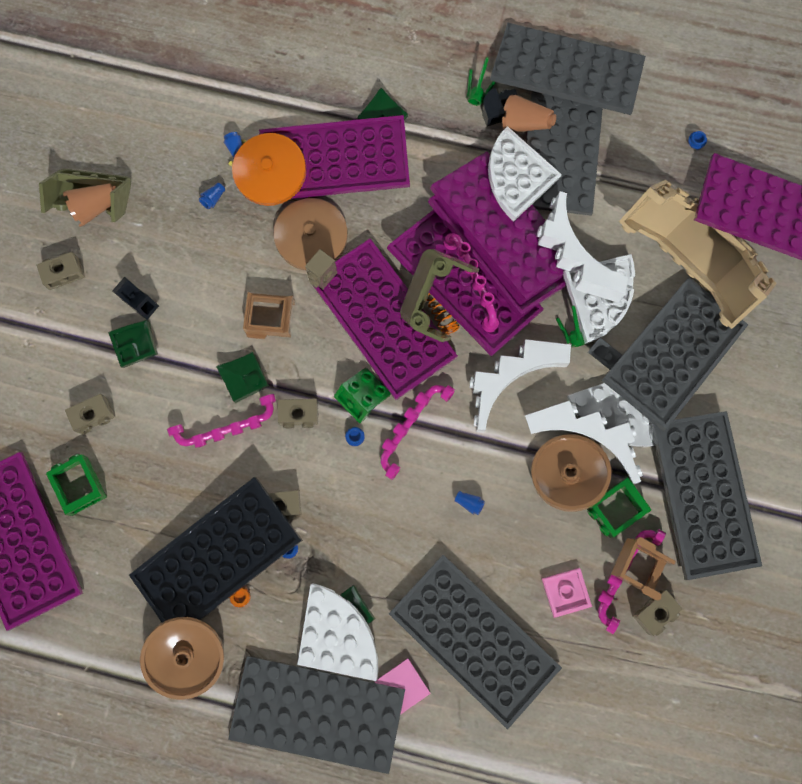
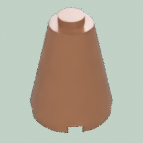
(527, 115)
(88, 202)

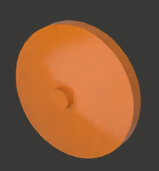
(269, 169)

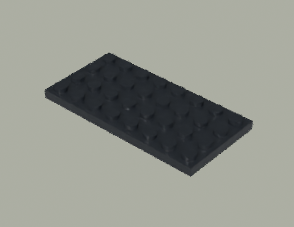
(216, 555)

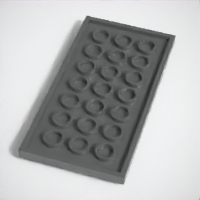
(568, 68)
(571, 149)
(673, 355)
(706, 496)
(475, 641)
(317, 714)

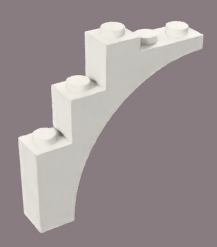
(590, 274)
(534, 356)
(615, 438)

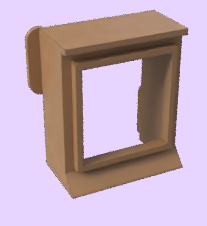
(261, 332)
(625, 558)

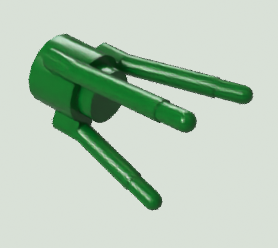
(476, 96)
(576, 338)

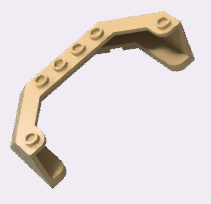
(713, 257)

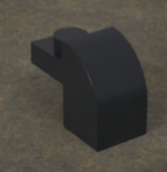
(494, 104)
(135, 298)

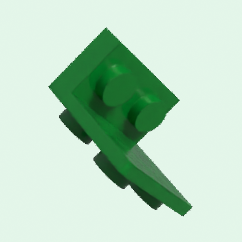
(361, 394)

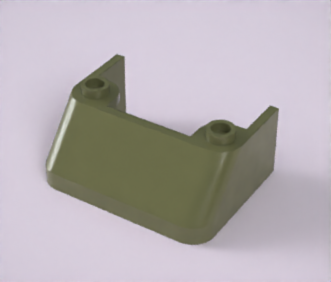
(52, 190)
(430, 265)

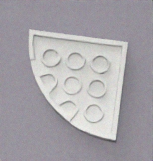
(518, 174)
(598, 314)
(616, 411)
(337, 636)

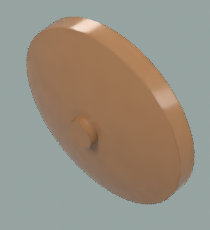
(308, 227)
(571, 472)
(182, 658)

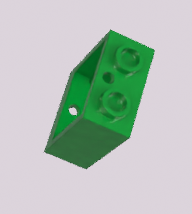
(634, 497)
(84, 502)

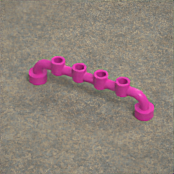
(454, 241)
(401, 430)
(218, 434)
(607, 597)

